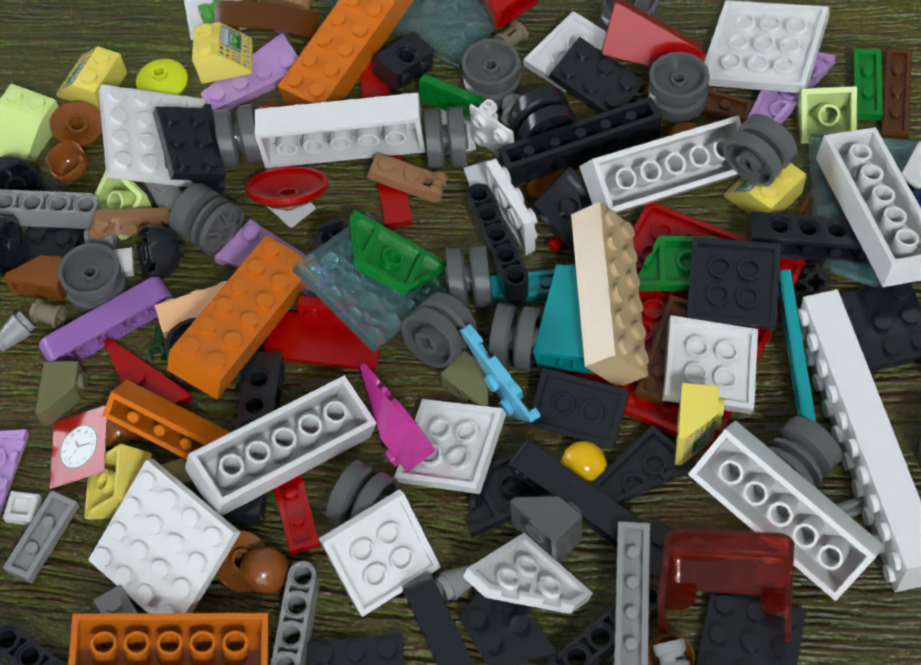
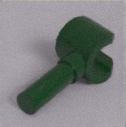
(157, 346)

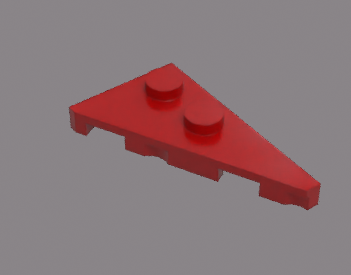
(137, 371)

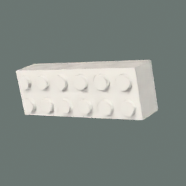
(340, 130)
(661, 167)
(875, 202)
(279, 446)
(779, 500)

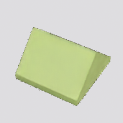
(826, 111)
(120, 195)

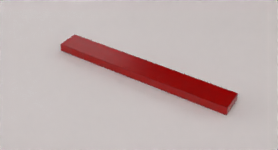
(393, 201)

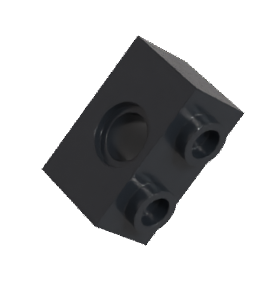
(403, 61)

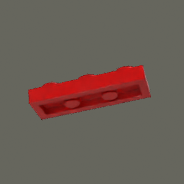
(297, 516)

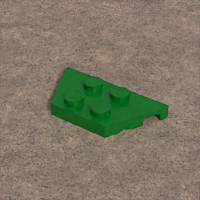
(391, 257)
(668, 264)

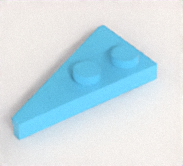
(498, 379)

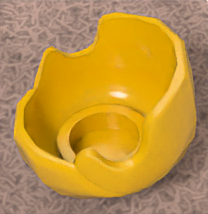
(585, 460)

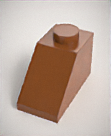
(37, 278)

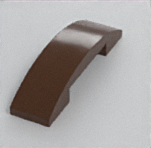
(267, 18)

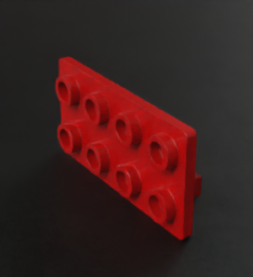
(319, 338)

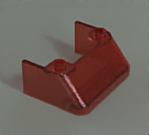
(727, 564)

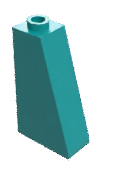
(560, 332)

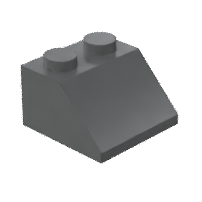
(549, 523)

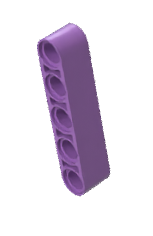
(107, 321)

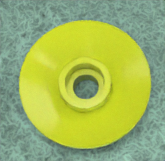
(163, 77)

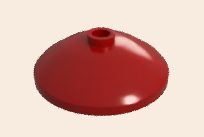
(286, 187)

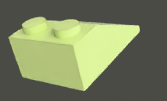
(25, 121)

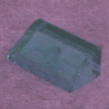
(853, 270)

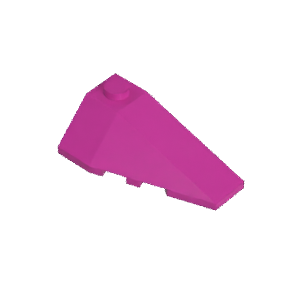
(396, 427)

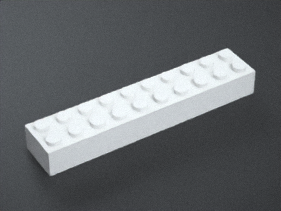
(864, 436)

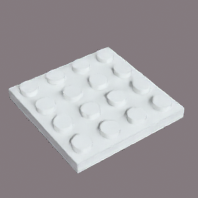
(766, 45)
(131, 134)
(163, 543)

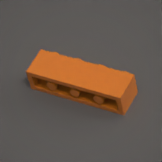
(160, 420)

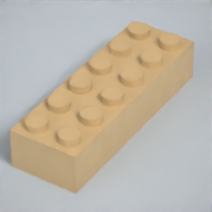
(609, 295)

